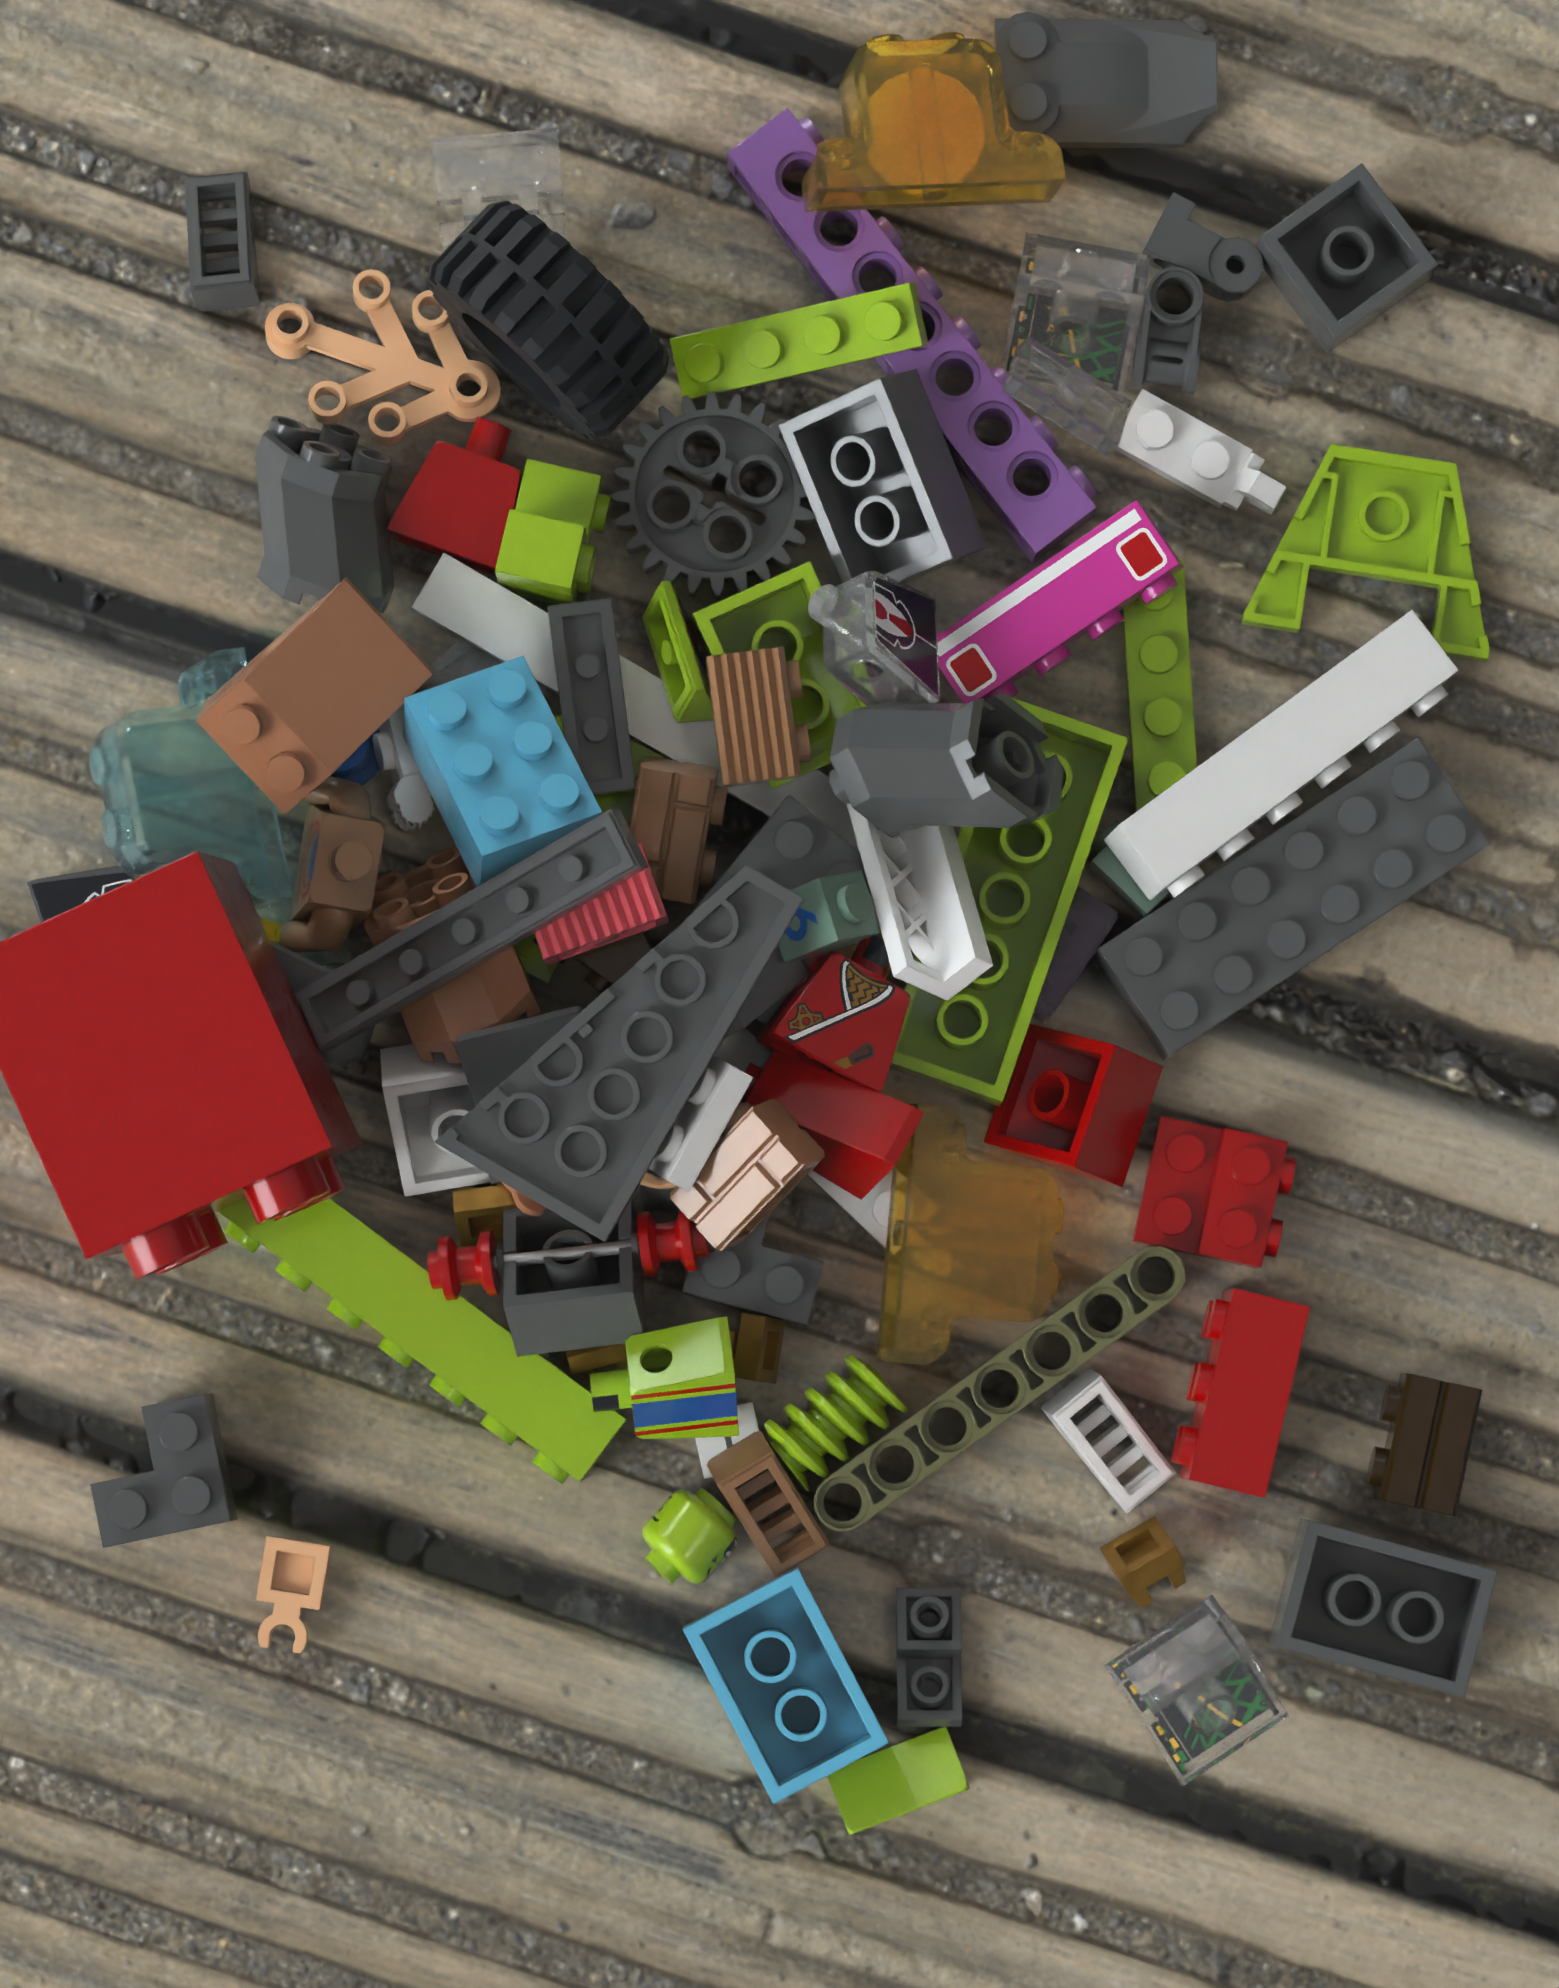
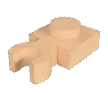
(293, 1579)

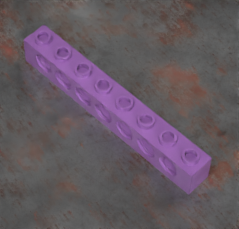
(1032, 521)

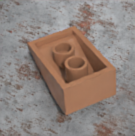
(313, 695)

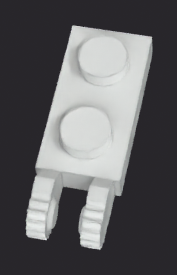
(409, 797)

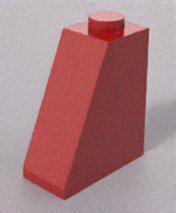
(851, 1123)

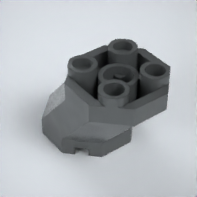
(323, 512)
(944, 765)

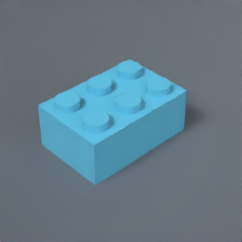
(497, 766)
(785, 1685)

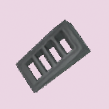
(230, 280)

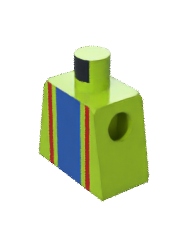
(675, 1382)

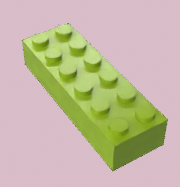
(1022, 893)

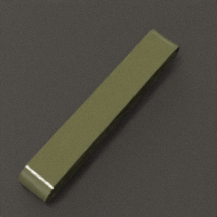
(1030, 1380)

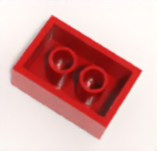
(1240, 1391)

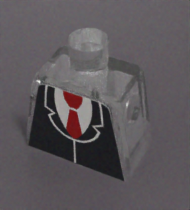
(879, 638)

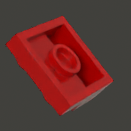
(1213, 1192)

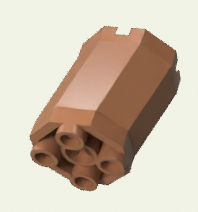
(477, 1000)

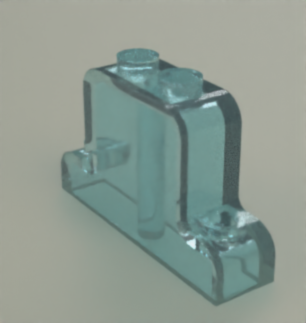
(181, 793)

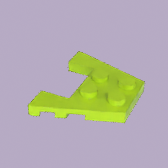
(1382, 522)

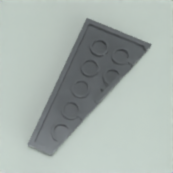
(609, 1086)

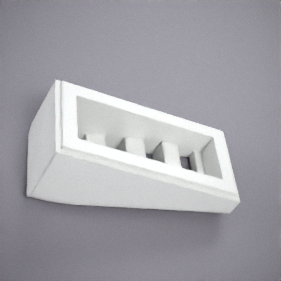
(1075, 1397)

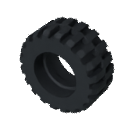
(548, 319)

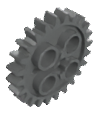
(686, 545)

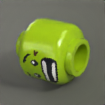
(689, 1536)

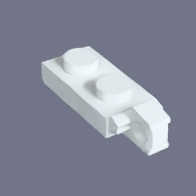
(1196, 456)

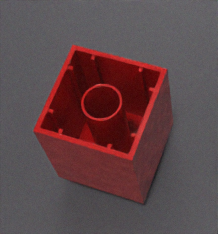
(167, 1066)

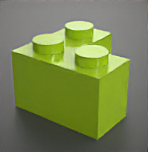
(550, 533)

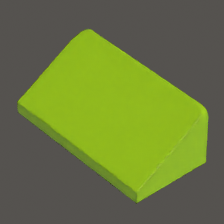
(898, 1780)

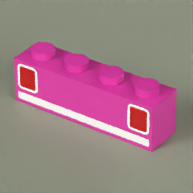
(1057, 605)

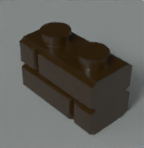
(1425, 1443)

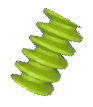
(832, 1419)

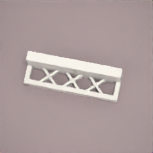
(940, 906)

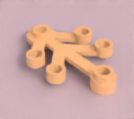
(390, 365)

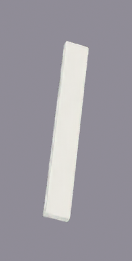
(513, 628)

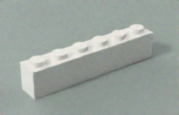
(1281, 756)

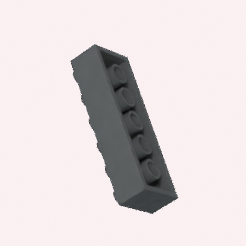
(1290, 898)

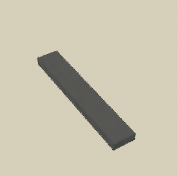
(471, 929)

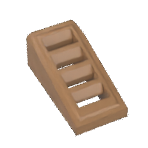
(746, 1470)

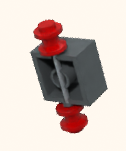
(562, 1281)

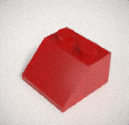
(1075, 1104)

